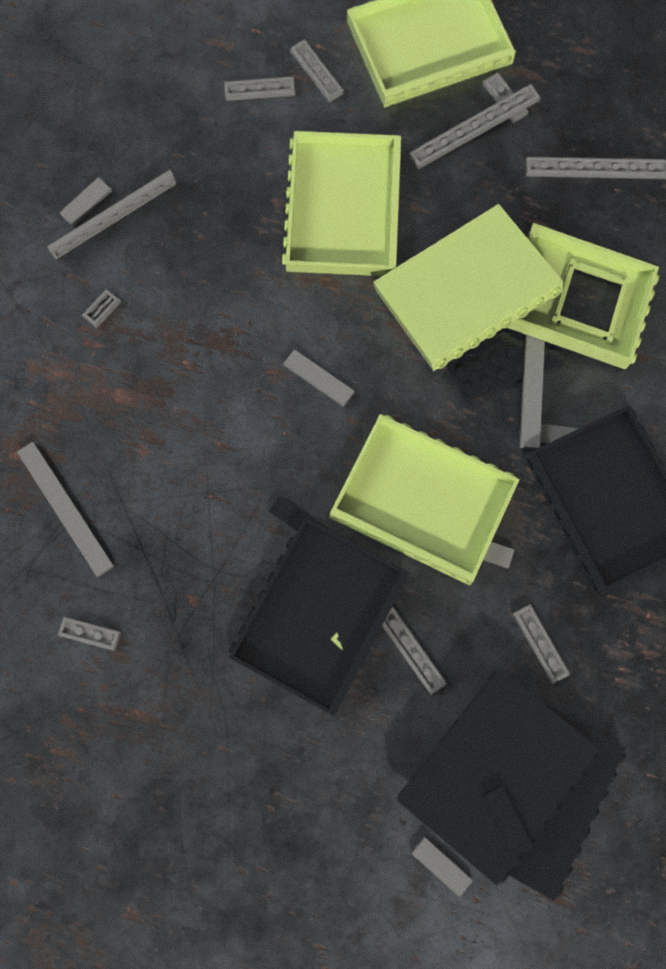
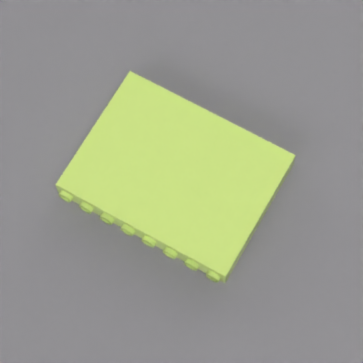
(427, 43)
(342, 203)
(468, 287)
(424, 499)

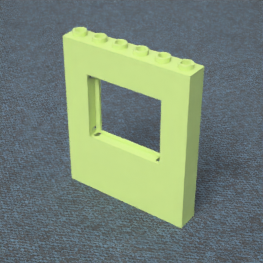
(637, 281)

